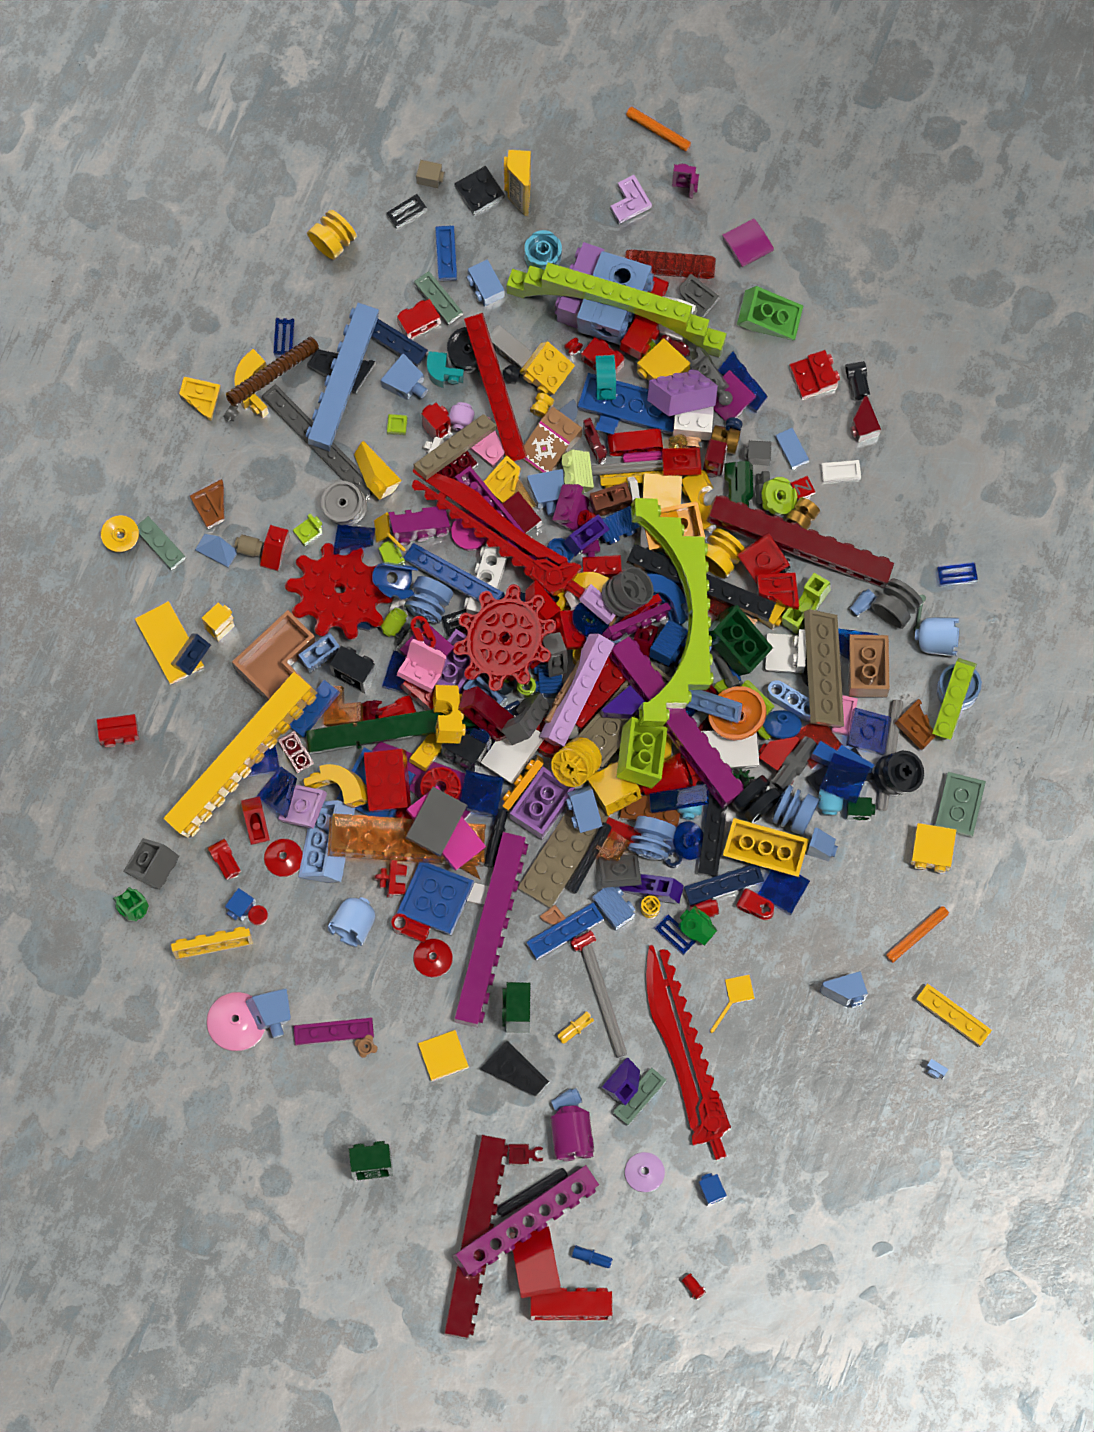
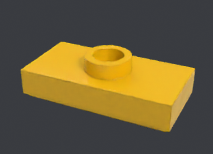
(426, 752)

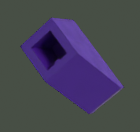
(623, 1082)

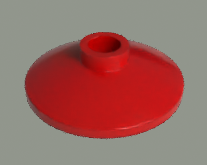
(287, 866)
(434, 967)

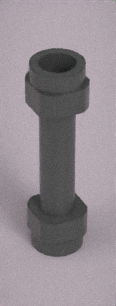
(731, 681)

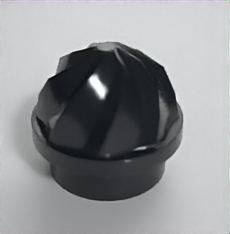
(511, 374)

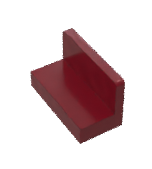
(522, 512)

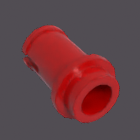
(584, 940)
(693, 1286)

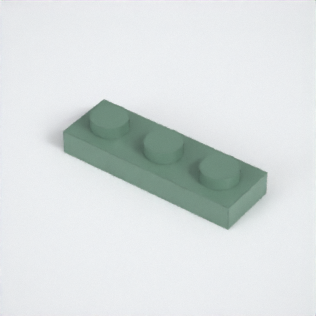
(439, 297)
(160, 543)
(648, 1087)

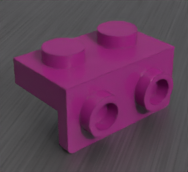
(685, 177)

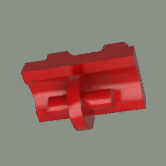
(394, 888)

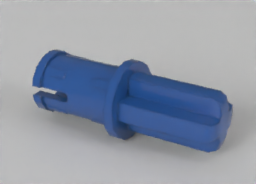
(591, 1257)

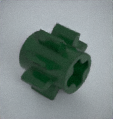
(745, 775)

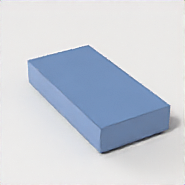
(792, 448)

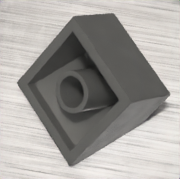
(151, 863)

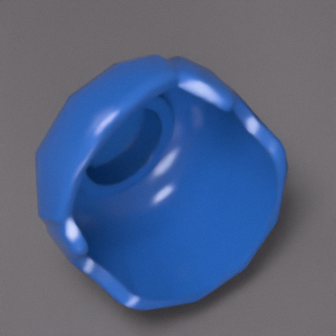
(560, 547)

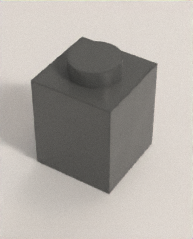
(758, 452)

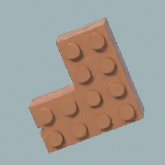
(269, 658)

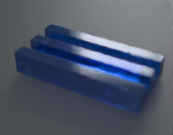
(285, 322)
(942, 583)
(678, 937)

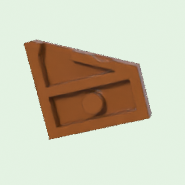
(210, 504)
(916, 725)

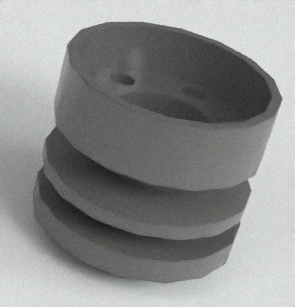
(627, 591)
(897, 603)

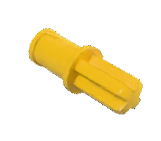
(575, 1027)

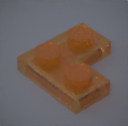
(341, 713)

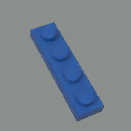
(565, 931)

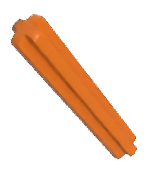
(658, 128)
(917, 934)

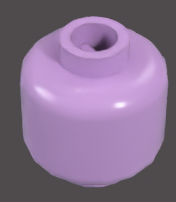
(461, 415)

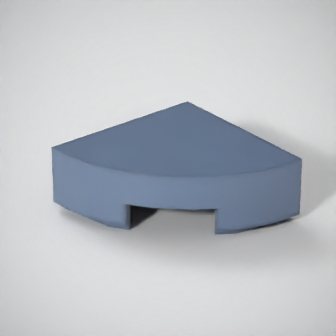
(570, 410)

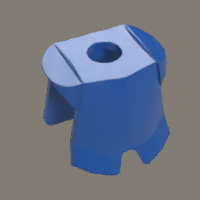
(401, 586)

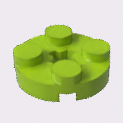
(770, 499)

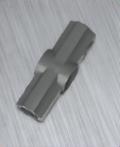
(794, 764)

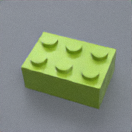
(641, 753)

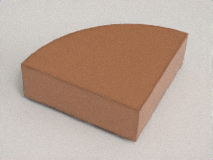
(552, 916)

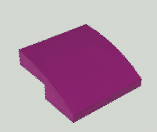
(748, 242)
(741, 398)

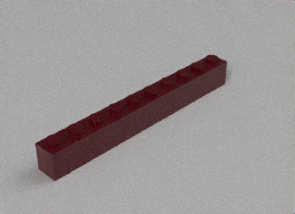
(800, 541)
(478, 1222)

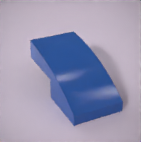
(607, 424)

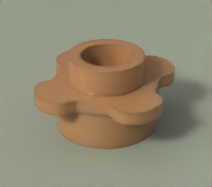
(365, 1051)

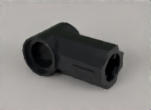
(857, 375)

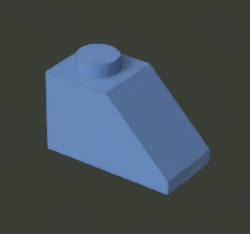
(822, 845)

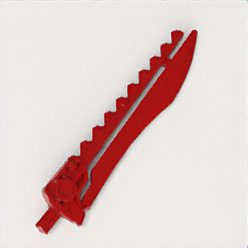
(550, 576)
(711, 1109)

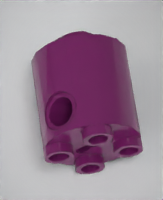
(572, 1133)

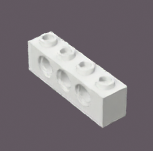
(484, 570)

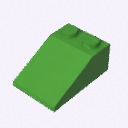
(769, 313)

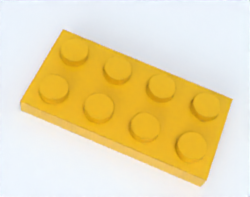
(207, 944)

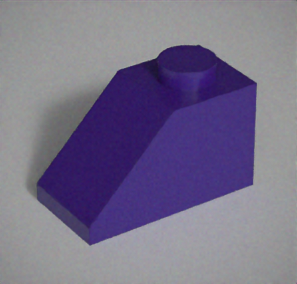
(586, 535)
(624, 705)

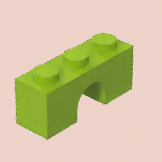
(813, 595)

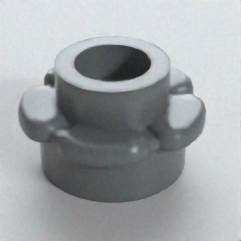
(231, 413)

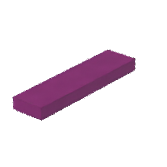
(333, 1031)

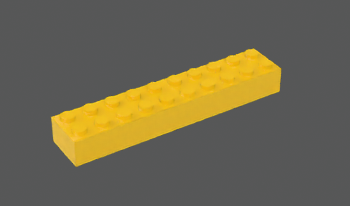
(241, 755)

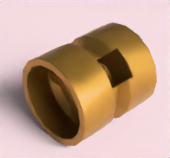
(730, 437)
(804, 513)

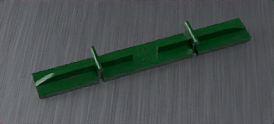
(375, 731)

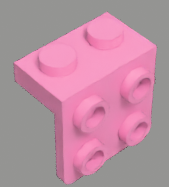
(422, 666)

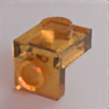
(613, 847)

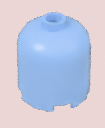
(938, 635)
(353, 921)

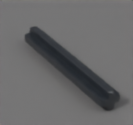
(589, 858)
(532, 1192)

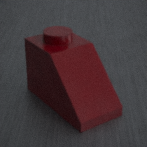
(865, 422)
(646, 638)

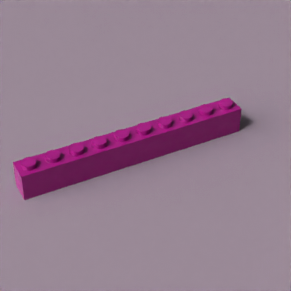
(680, 726)
(490, 930)

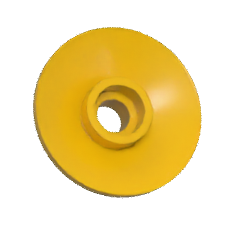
(114, 527)

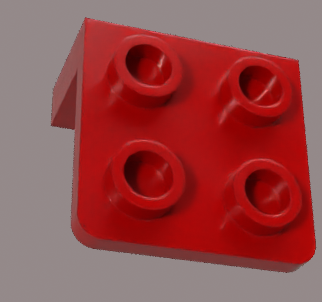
(570, 635)

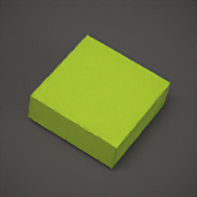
(397, 424)

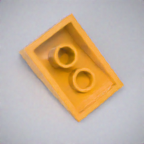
(689, 517)

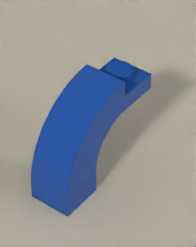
(672, 594)

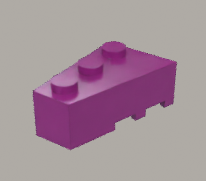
(419, 525)

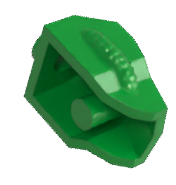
(131, 904)
(697, 925)

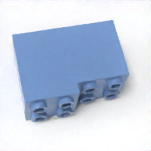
(606, 320)

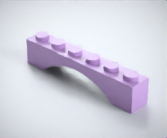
(590, 665)

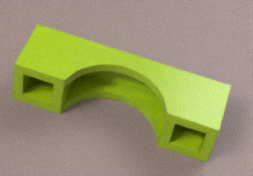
(954, 698)

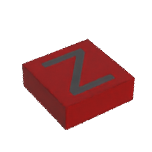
(803, 487)

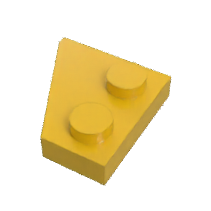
(200, 395)

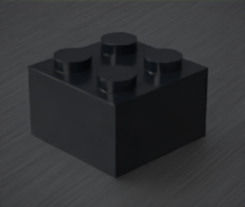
(353, 668)
(466, 754)

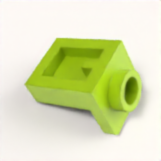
(308, 530)

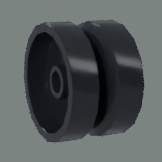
(458, 352)
(899, 773)
(757, 799)

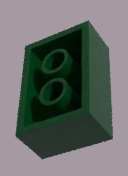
(738, 640)
(516, 1007)
(371, 1161)

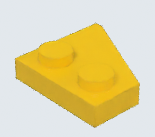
(503, 479)

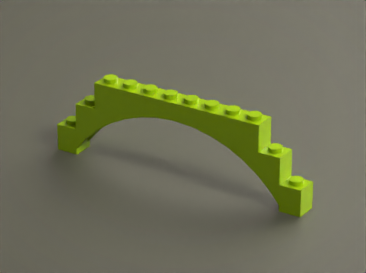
(664, 311)
(689, 560)

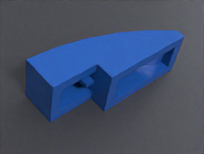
(824, 753)

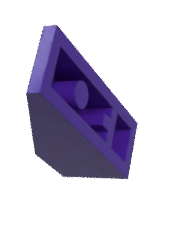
(664, 888)

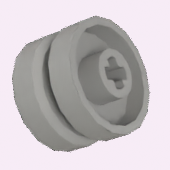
(347, 493)

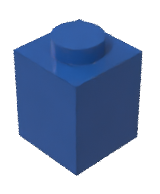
(239, 905)
(712, 1189)

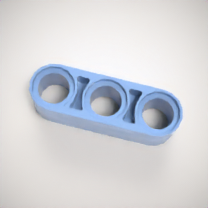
(786, 693)

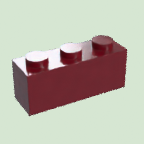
(484, 712)

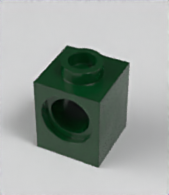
(861, 810)

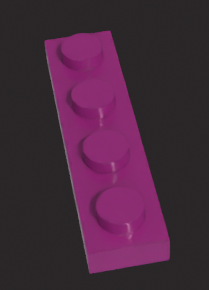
(641, 620)

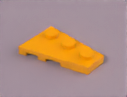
(522, 781)

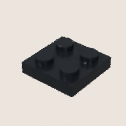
(479, 190)

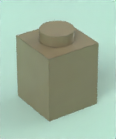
(430, 174)

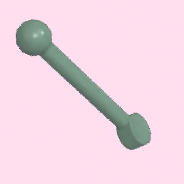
(917, 626)

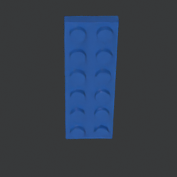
(629, 406)

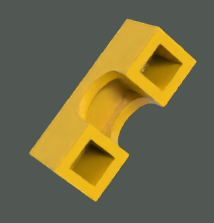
(696, 487)
(449, 726)

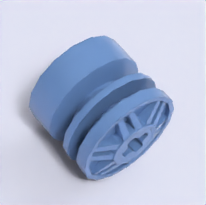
(428, 599)
(795, 810)
(652, 838)

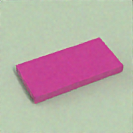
(463, 842)

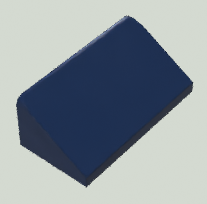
(191, 654)

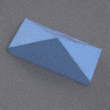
(216, 549)

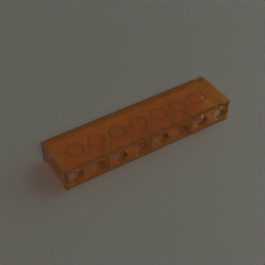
(385, 840)

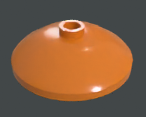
(752, 712)

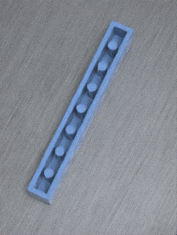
(343, 376)

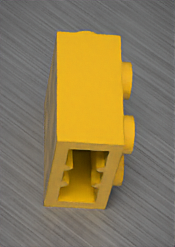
(662, 361)
(547, 368)
(611, 791)
(933, 847)

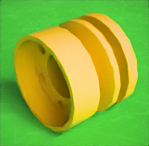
(331, 234)
(722, 553)
(576, 762)

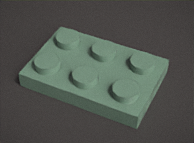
(960, 803)

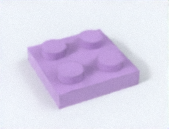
(305, 806)

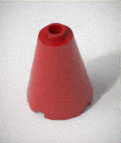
(674, 776)

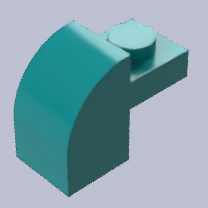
(438, 370)
(606, 377)

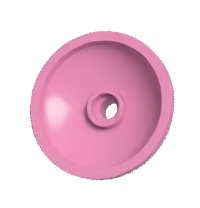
(230, 1034)

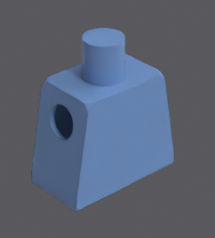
(404, 379)
(546, 489)
(270, 1011)

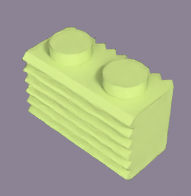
(578, 469)

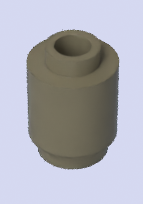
(248, 545)

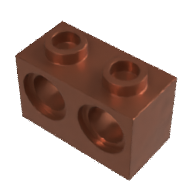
(610, 499)

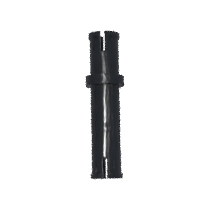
(495, 838)

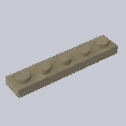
(454, 446)

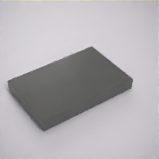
(436, 821)

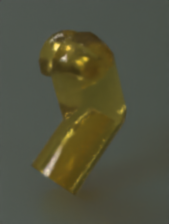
(678, 440)

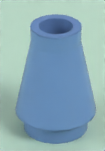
(863, 602)
(568, 1098)

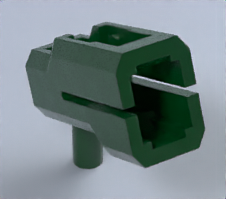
(740, 481)

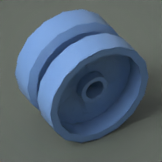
(973, 690)

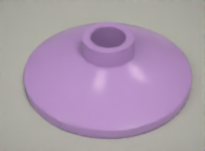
(643, 1182)

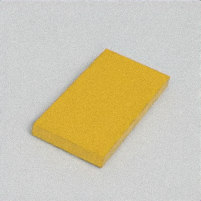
(165, 638)

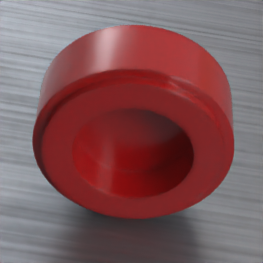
(258, 915)

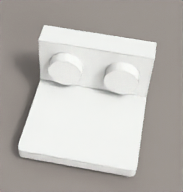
(787, 653)

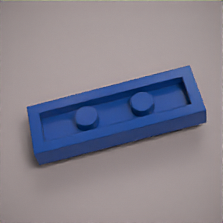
(446, 253)
(313, 712)

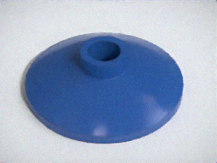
(782, 724)

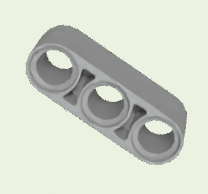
(509, 347)

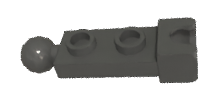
(706, 367)

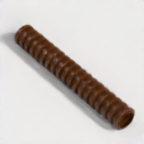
(272, 371)

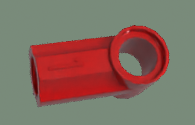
(401, 706)
(223, 856)
(411, 929)

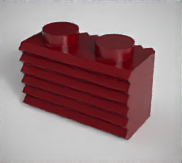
(715, 458)

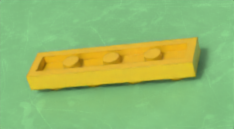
(610, 480)
(953, 1015)

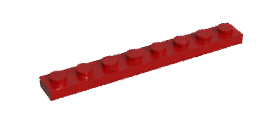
(495, 387)

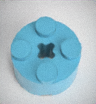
(539, 242)

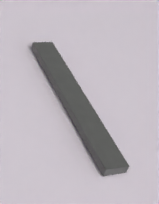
(299, 423)

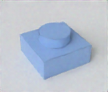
(936, 1070)

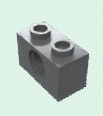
(558, 661)

